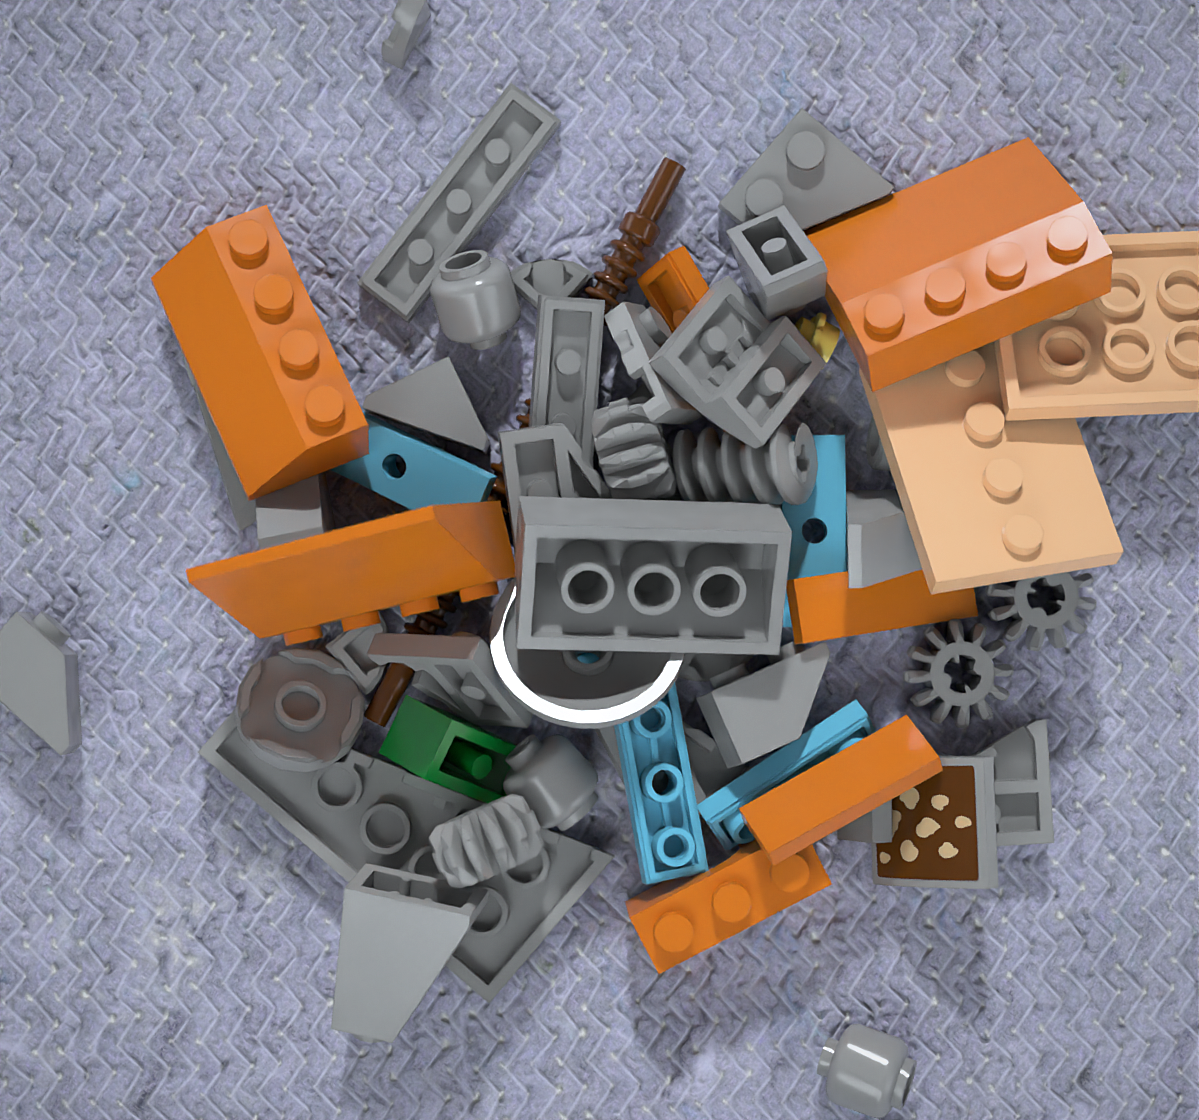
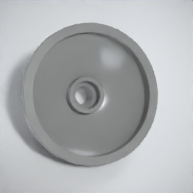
(573, 692)

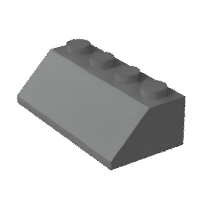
(650, 575)

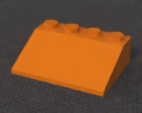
(960, 262)
(363, 570)

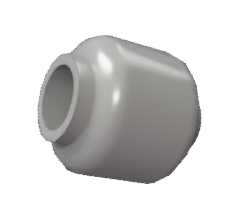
(475, 299)
(552, 780)
(867, 1071)

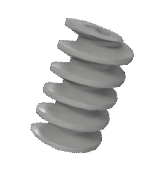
(744, 474)

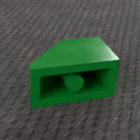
(448, 750)

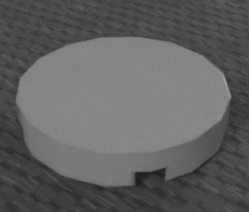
(299, 710)

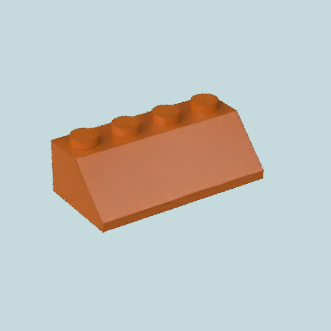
(260, 355)

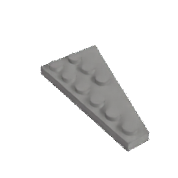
(384, 817)

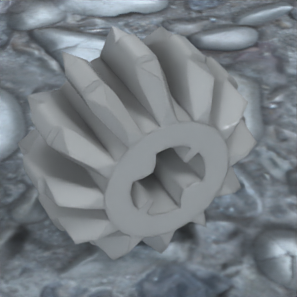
(632, 451)
(1036, 619)
(977, 664)
(486, 841)

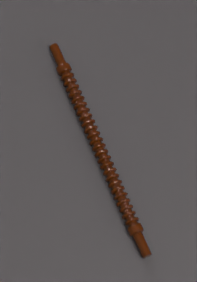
(638, 231)

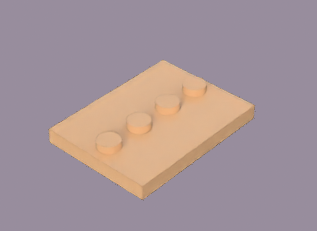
(1117, 352)
(984, 491)

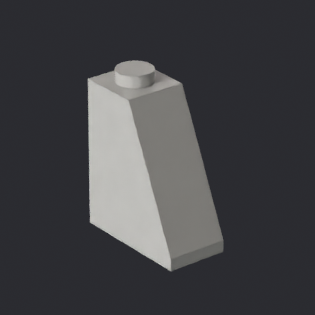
(394, 946)

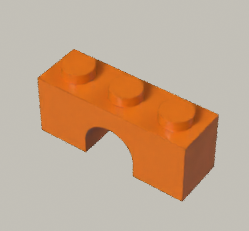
(707, 908)

